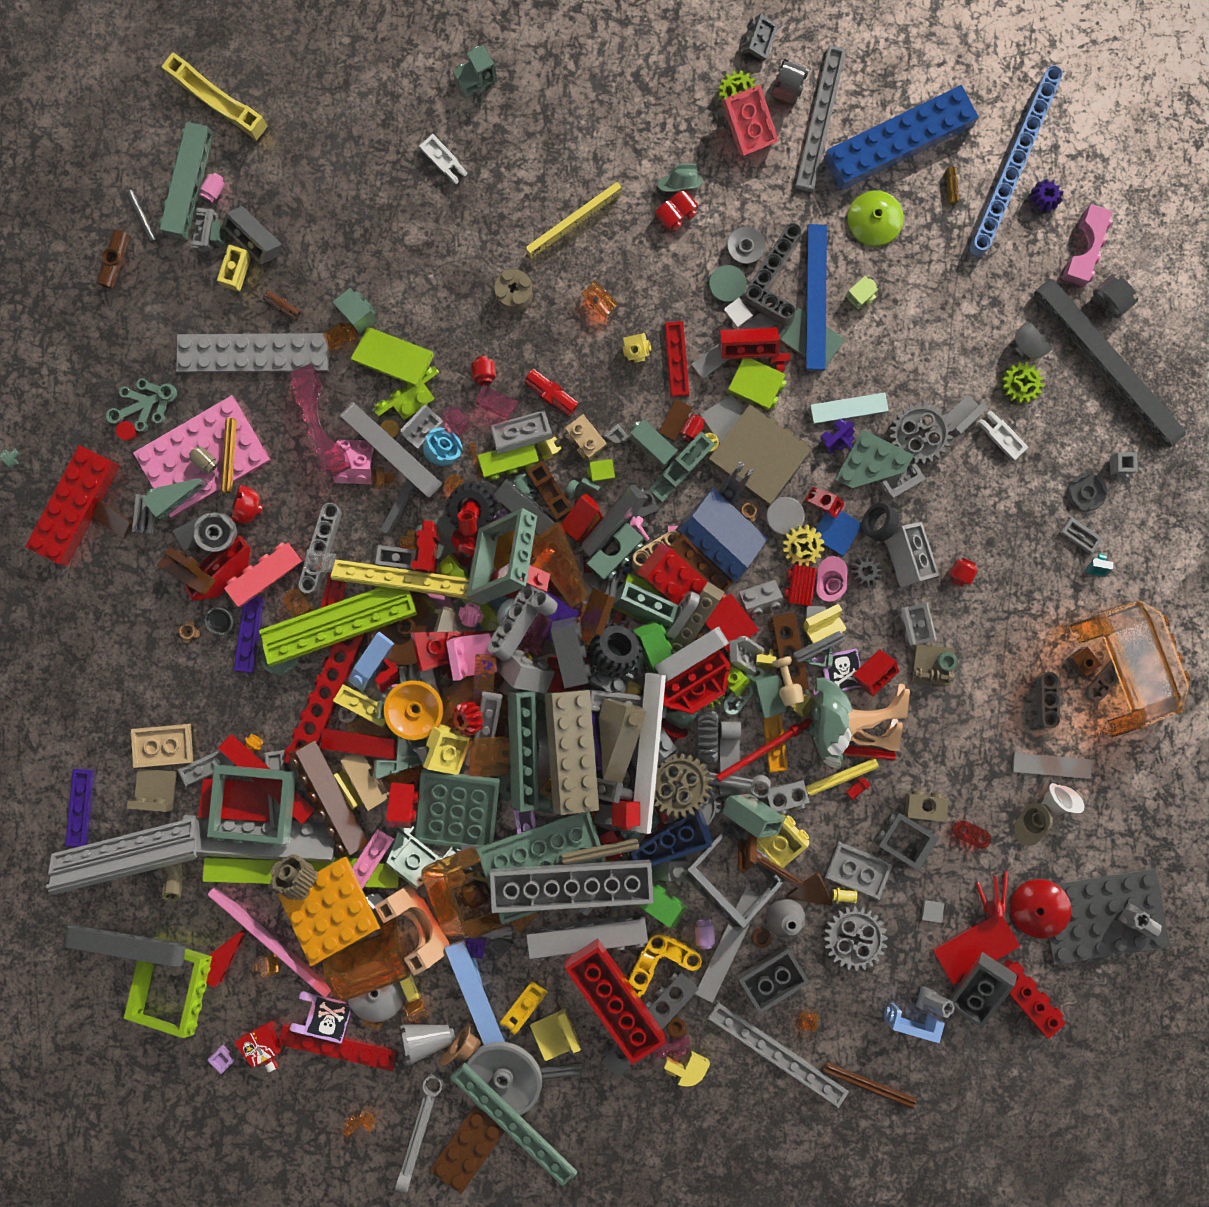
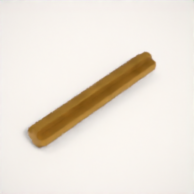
(228, 455)

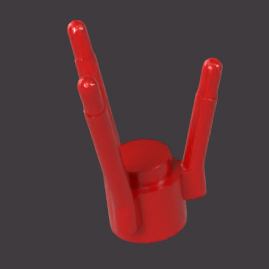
(997, 907)

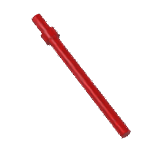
(793, 731)

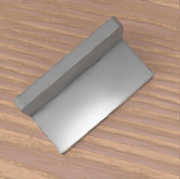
(964, 414)

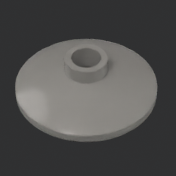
(746, 236)

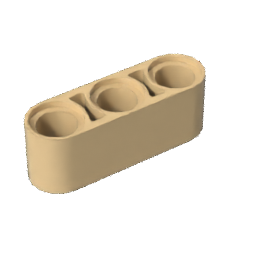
(646, 551)

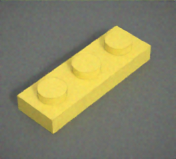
(359, 705)

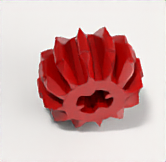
(467, 718)

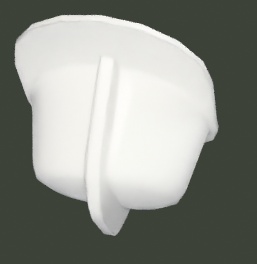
(1062, 800)

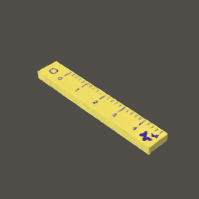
(573, 220)

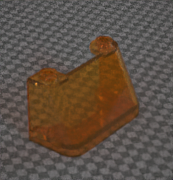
(368, 964)

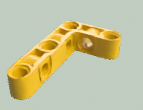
(650, 955)

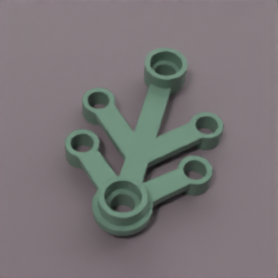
(145, 404)

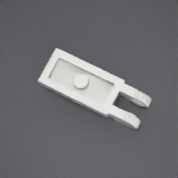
(442, 157)
(1003, 436)

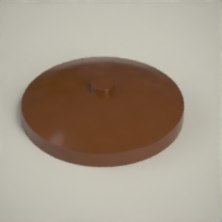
(399, 632)

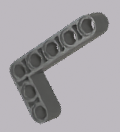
(771, 274)

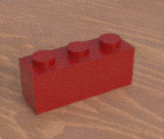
(749, 343)

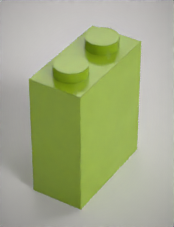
(757, 384)

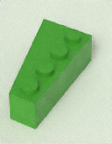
(665, 907)

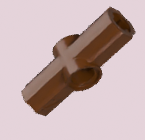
(116, 248)

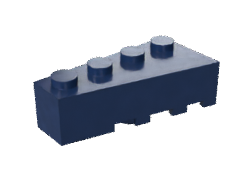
(675, 840)

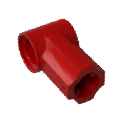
(468, 517)

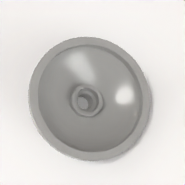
(381, 1007)

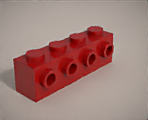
(1033, 1003)

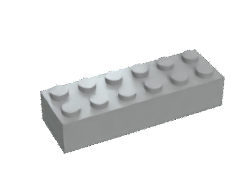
(572, 937)

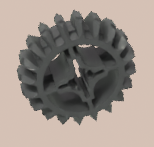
(708, 737)

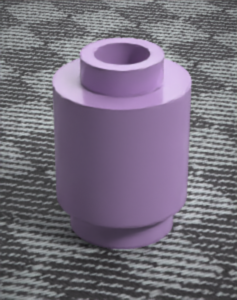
(704, 933)

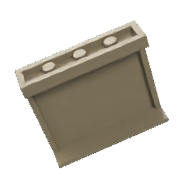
(763, 448)

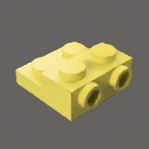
(446, 750)
(786, 845)

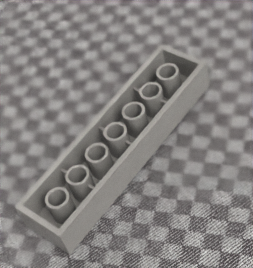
(571, 886)

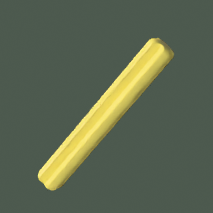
(841, 777)

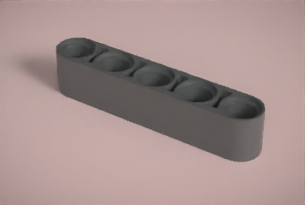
(516, 499)

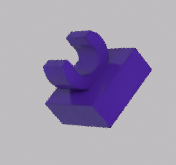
(476, 947)

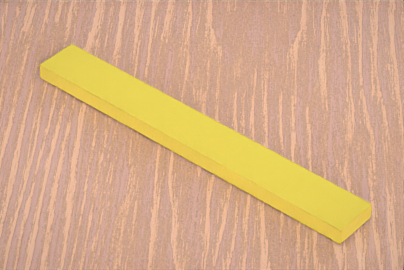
(400, 579)

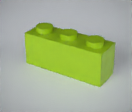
(509, 462)

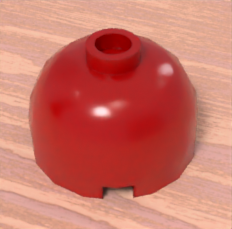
(245, 505)

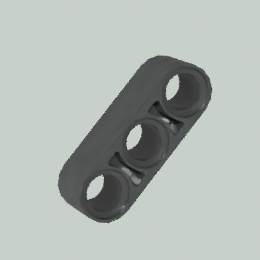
(1042, 708)

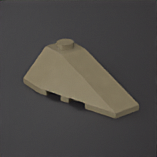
(619, 733)

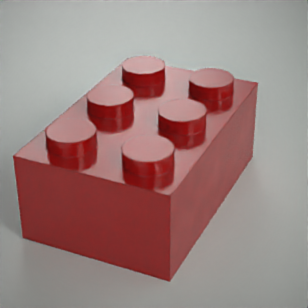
(670, 574)

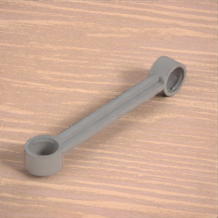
(735, 782)
(417, 1135)

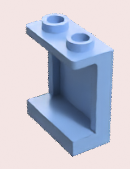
(930, 1031)

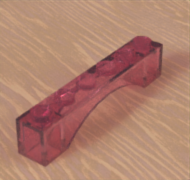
(308, 389)

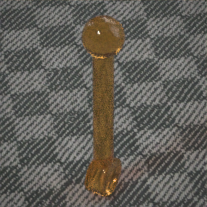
(472, 446)

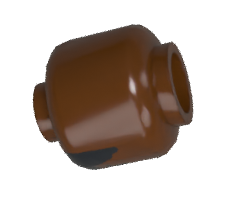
(474, 894)

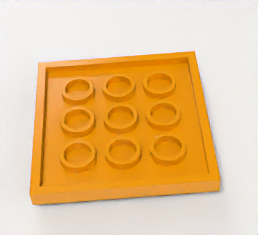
(331, 914)

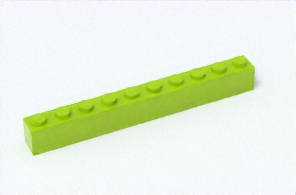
(258, 871)

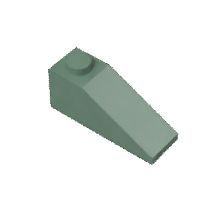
(168, 498)

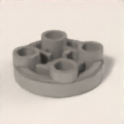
(784, 514)

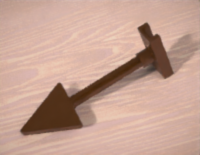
(810, 890)

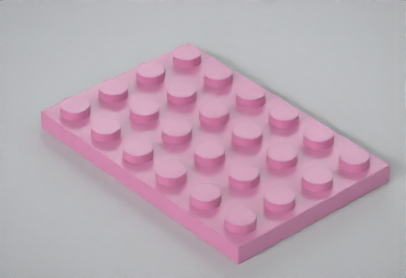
(167, 457)

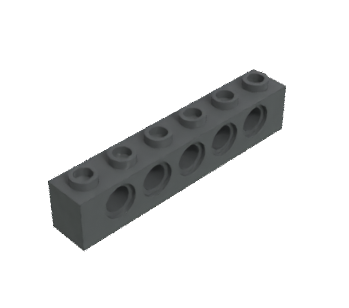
(619, 1063)

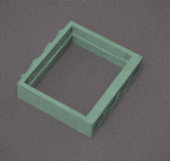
(479, 586)
(286, 805)

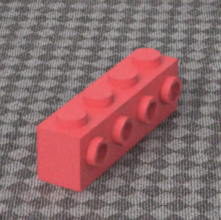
(262, 575)

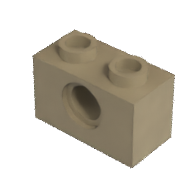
(938, 806)

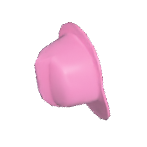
(831, 579)

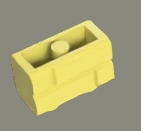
(234, 268)

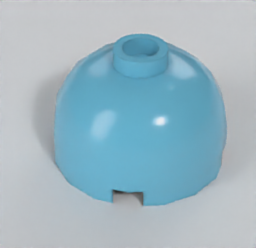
(441, 447)

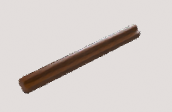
(869, 1085)

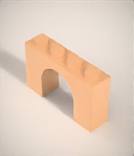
(431, 938)

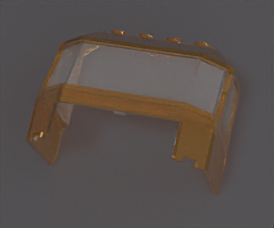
(1143, 662)

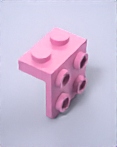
(360, 457)

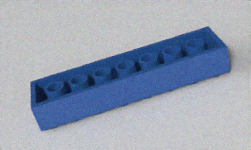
(901, 137)

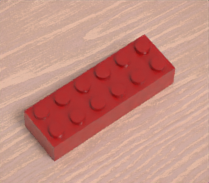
(72, 506)
(614, 1001)

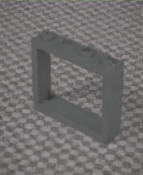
(714, 897)

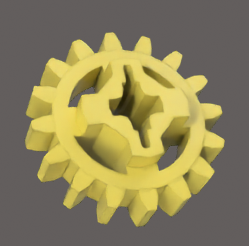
(806, 539)

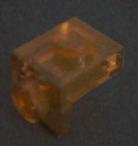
(353, 1123)

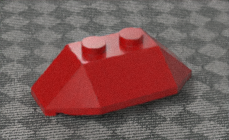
(222, 567)
(698, 684)

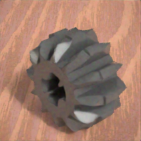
(862, 564)

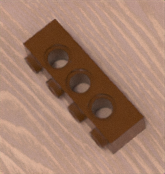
(789, 623)

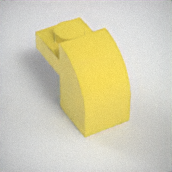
(689, 1073)

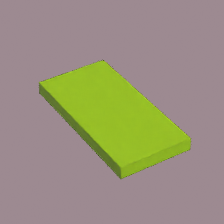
(392, 356)

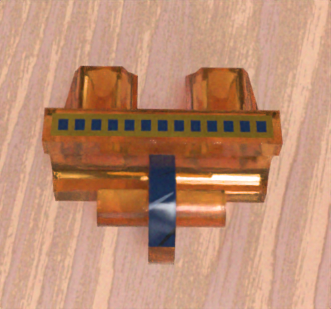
(600, 299)

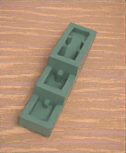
(682, 467)

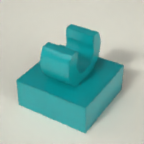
(1100, 566)

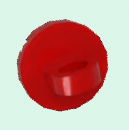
(464, 544)

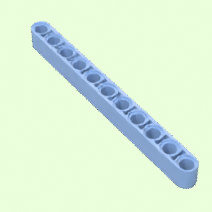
(1017, 152)

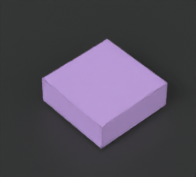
(221, 1059)

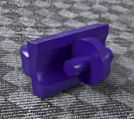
(841, 439)

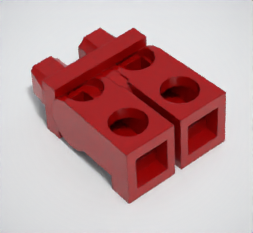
(428, 548)

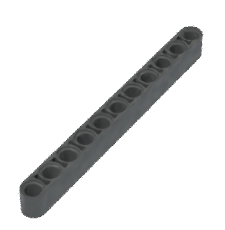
(1109, 363)

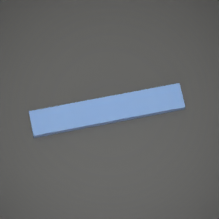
(473, 992)

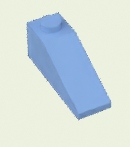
(371, 662)

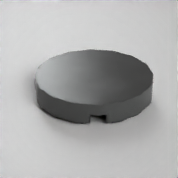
(1087, 492)

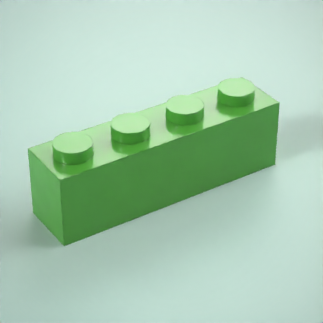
(654, 644)

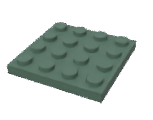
(456, 809)

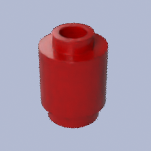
(691, 428)

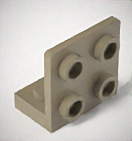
(154, 790)

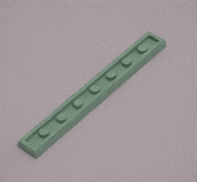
(513, 1124)

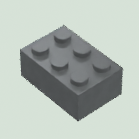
(571, 652)
(772, 979)
(982, 990)

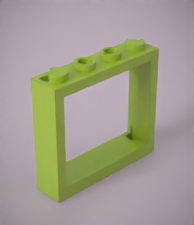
(193, 1002)

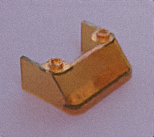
(440, 880)

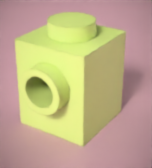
(862, 292)

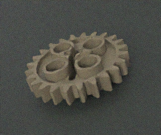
(696, 791)

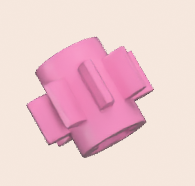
(470, 614)

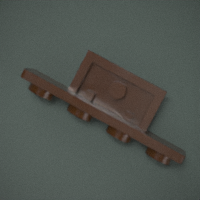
(186, 570)

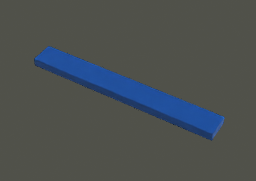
(816, 297)

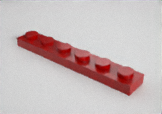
(349, 1050)

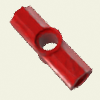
(551, 392)

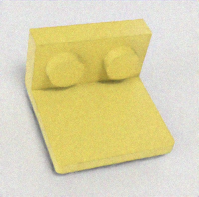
(555, 1035)

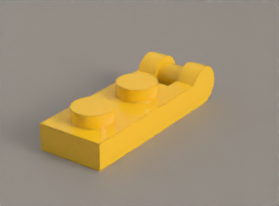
(523, 1007)

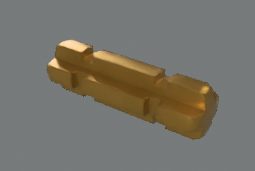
(952, 185)

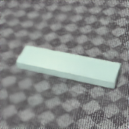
(849, 408)

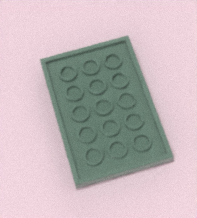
(540, 848)

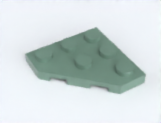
(872, 461)

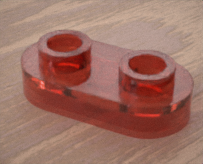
(972, 834)

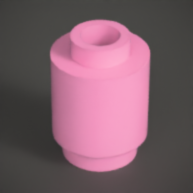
(212, 187)

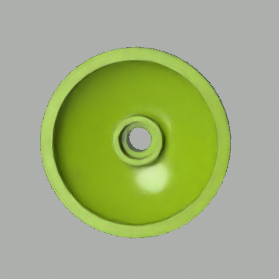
(874, 229)

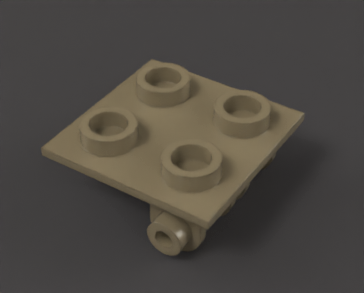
(926, 666)

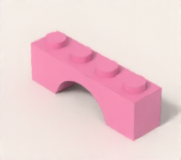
(1094, 225)

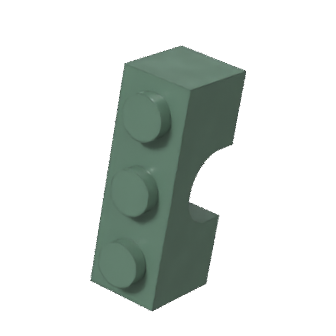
(605, 566)

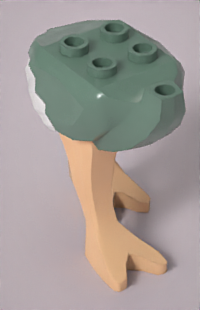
(838, 723)

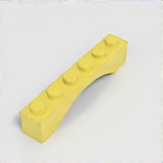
(196, 84)

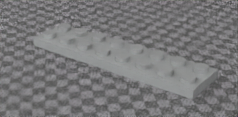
(251, 352)

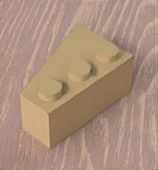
(361, 772)

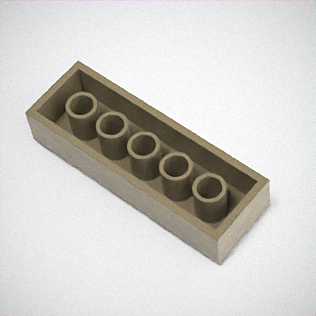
(571, 752)

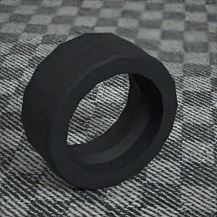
(888, 528)

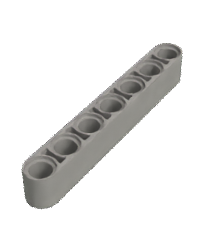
(391, 449)

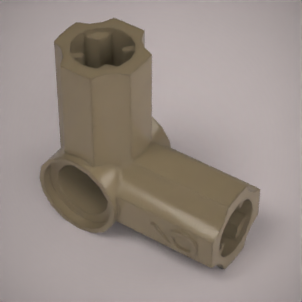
(173, 879)

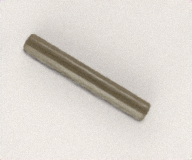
(600, 851)

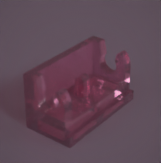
(496, 402)
(535, 635)

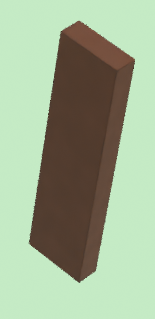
(700, 562)

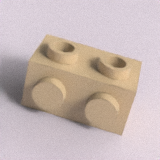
(585, 437)

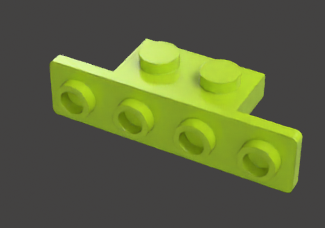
(409, 398)

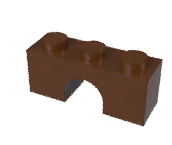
(549, 490)

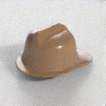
(461, 1047)

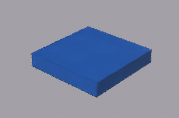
(838, 532)

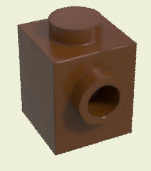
(1084, 662)

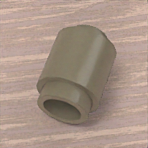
(203, 460)

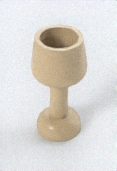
(790, 693)

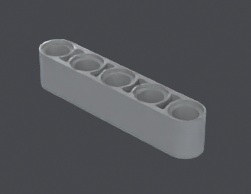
(319, 538)

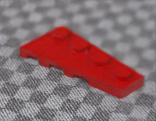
(432, 647)

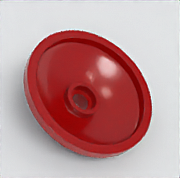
(1044, 895)

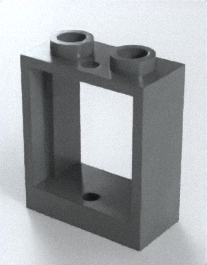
(923, 850)

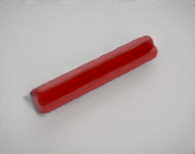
(866, 752)

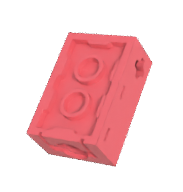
(749, 120)

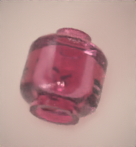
(455, 420)

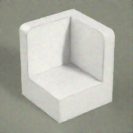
(738, 313)

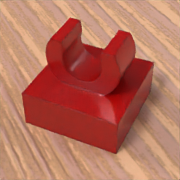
(780, 361)

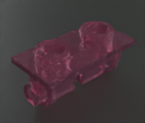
(677, 1047)

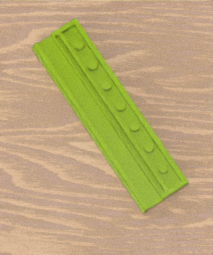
(335, 623)

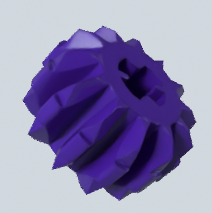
(1039, 195)

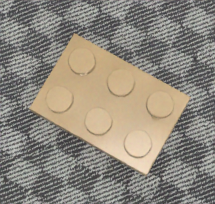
(162, 745)

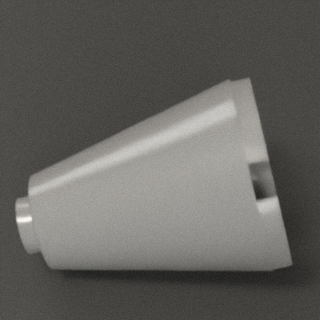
(785, 918)
(424, 1040)

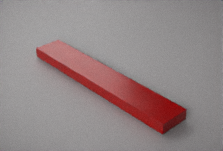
(243, 757)

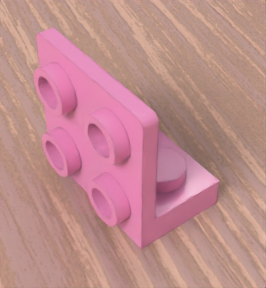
(463, 652)

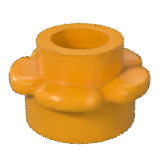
(253, 742)

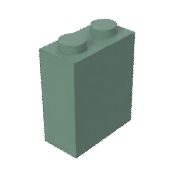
(652, 444)
(753, 815)

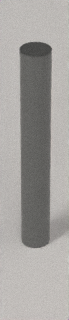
(141, 216)

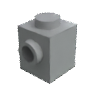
(1123, 464)

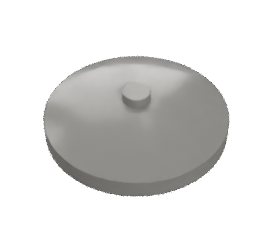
(509, 1073)

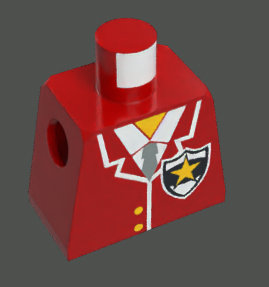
(260, 1046)

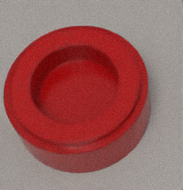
(126, 431)

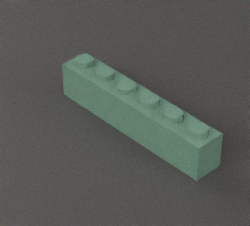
(186, 181)
(523, 750)

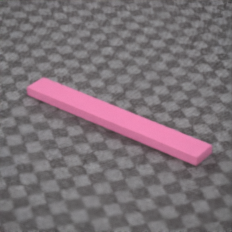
(269, 941)

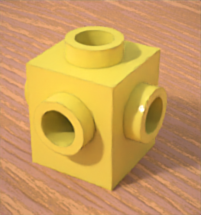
(630, 344)

